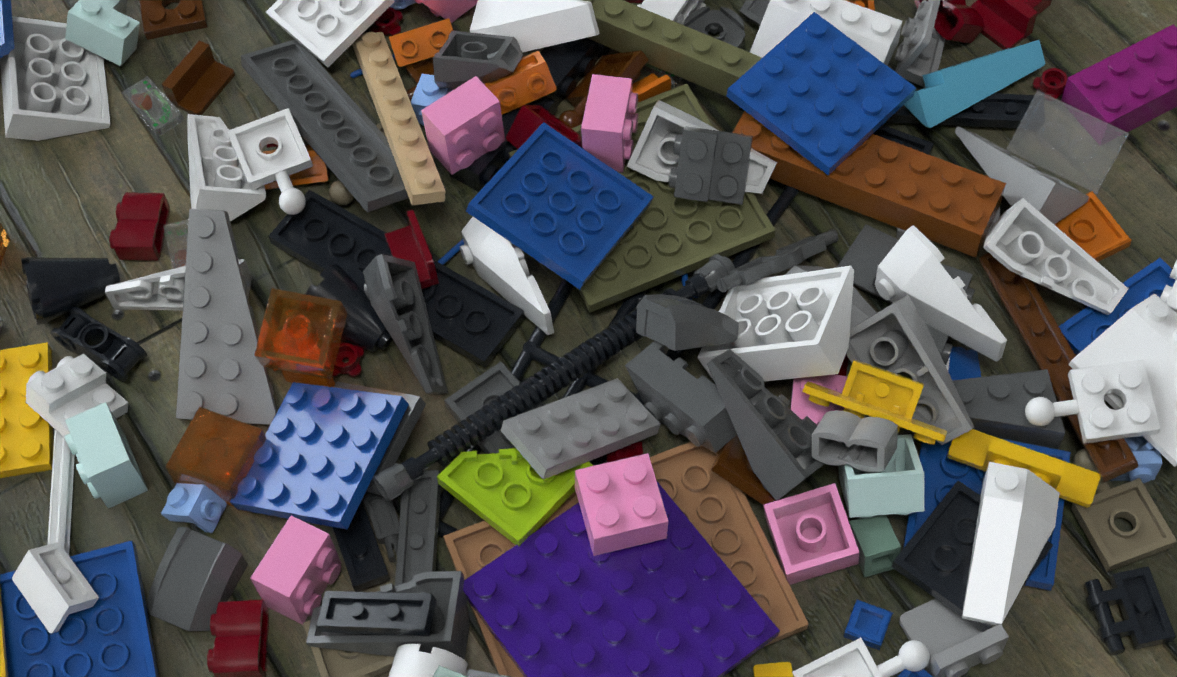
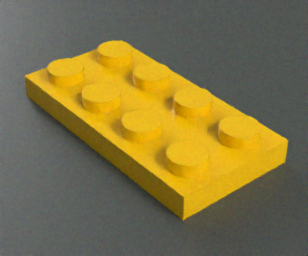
(24, 434)

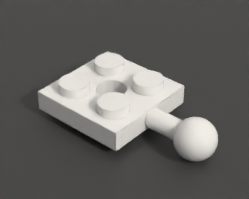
(277, 166)
(1094, 417)
(856, 661)

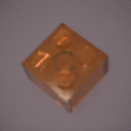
(301, 333)
(215, 453)

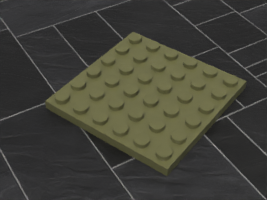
(673, 231)

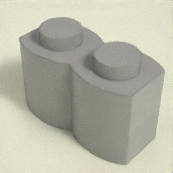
(854, 441)

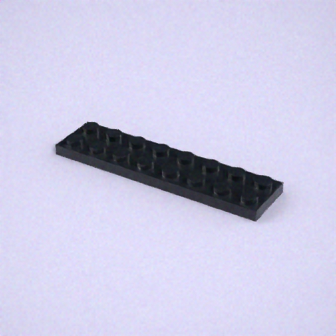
(458, 309)

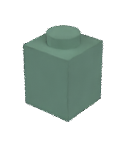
(875, 543)

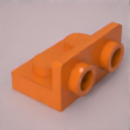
(420, 42)
(525, 84)

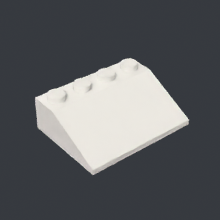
(868, 28)
(51, 84)
(790, 324)
(1149, 335)

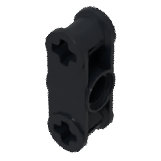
(99, 343)

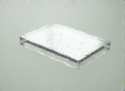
(1067, 142)

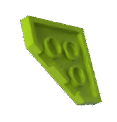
(507, 490)

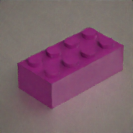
(1129, 84)

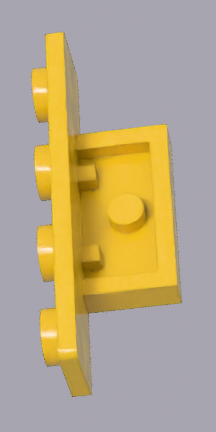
(881, 395)
(1072, 481)

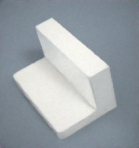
(53, 585)

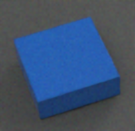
(868, 623)

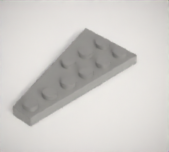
(219, 329)

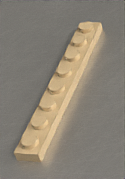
(398, 120)

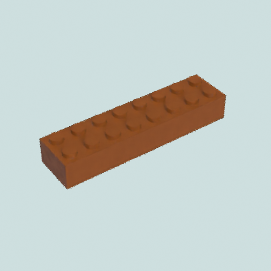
(892, 187)

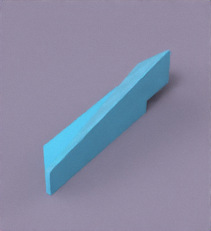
(969, 82)

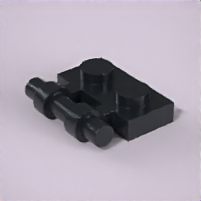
(1140, 605)

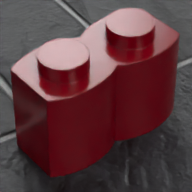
(957, 21)
(140, 226)
(240, 639)

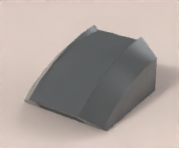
(475, 55)
(683, 323)
(194, 579)

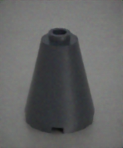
(61, 283)
(362, 323)

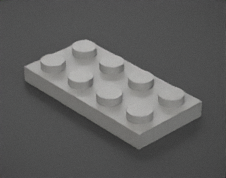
(580, 428)

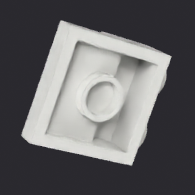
(70, 390)

